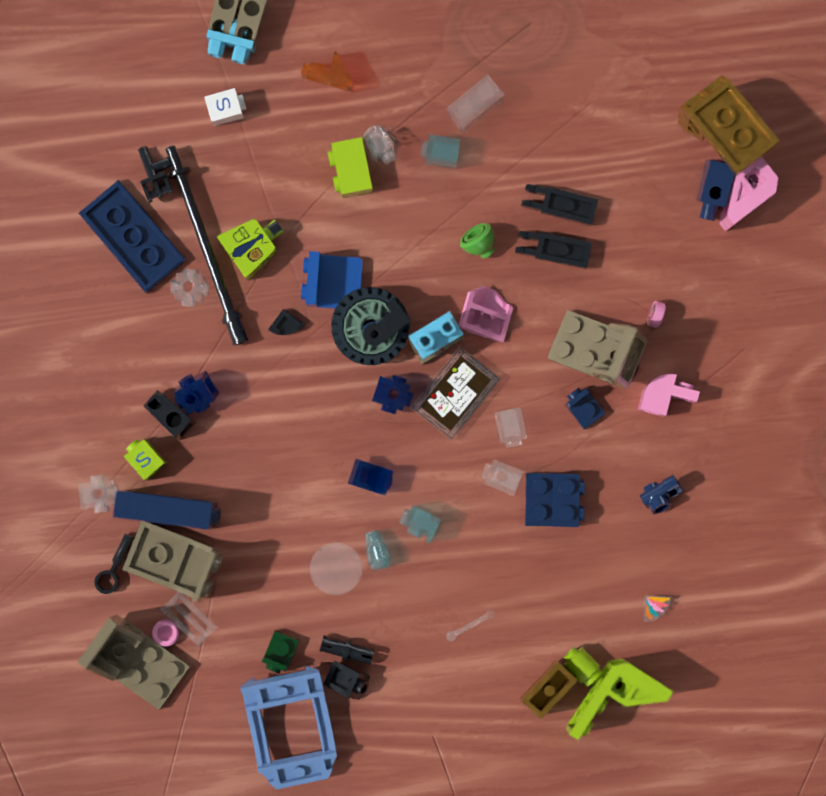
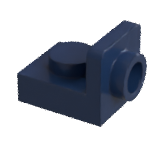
(584, 407)

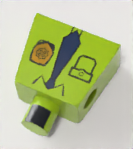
(251, 245)

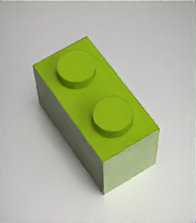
(351, 167)

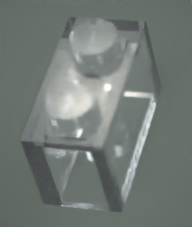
(475, 103)

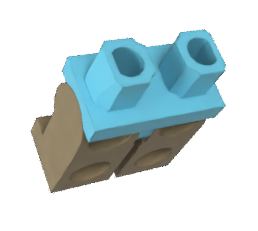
(235, 32)
(438, 334)

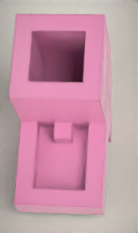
(658, 392)

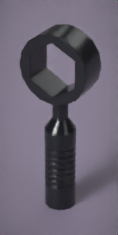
(117, 560)

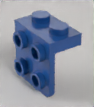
(329, 279)

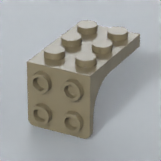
(173, 561)

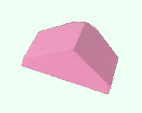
(486, 314)

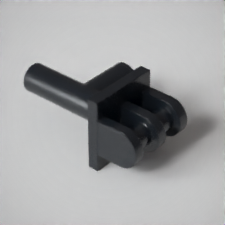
(156, 184)

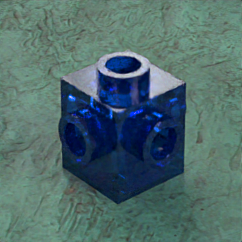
(387, 385)
(195, 393)

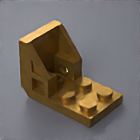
(727, 124)

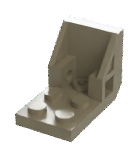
(598, 349)
(135, 660)

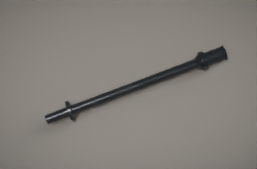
(231, 316)

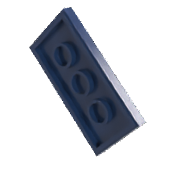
(132, 236)

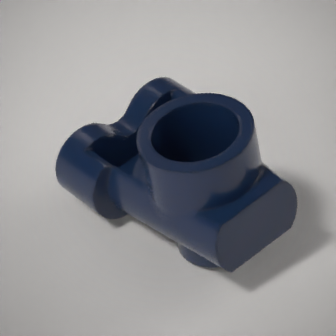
(657, 495)

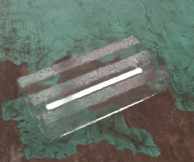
(172, 602)

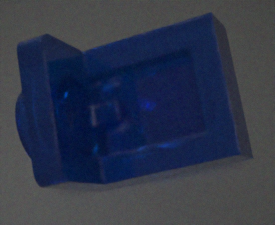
(371, 477)

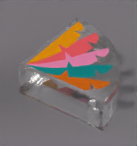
(655, 606)

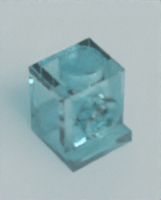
(420, 523)

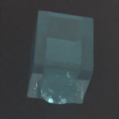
(441, 151)

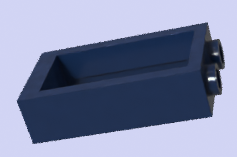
(166, 510)

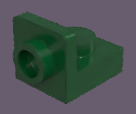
(280, 652)

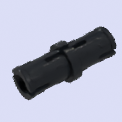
(346, 650)

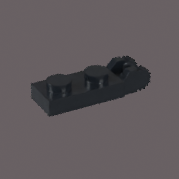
(562, 204)
(556, 249)

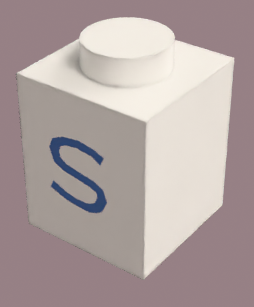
(225, 106)

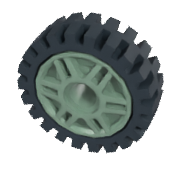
(349, 321)

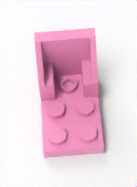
(746, 196)

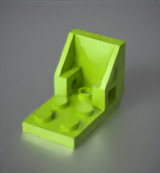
(635, 690)

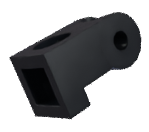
(378, 331)
(169, 415)

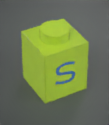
(144, 458)

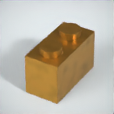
(548, 689)

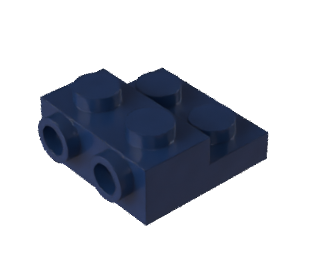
(553, 500)

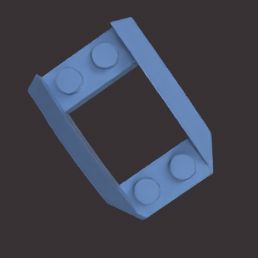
(281, 691)

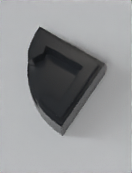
(285, 324)

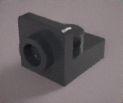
(347, 681)

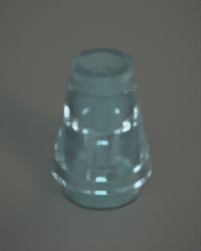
(377, 551)

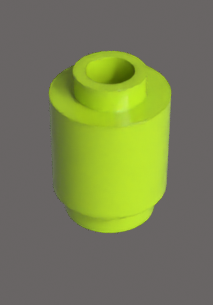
(582, 666)

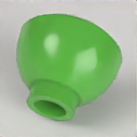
(478, 240)

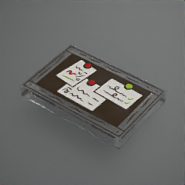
(455, 393)

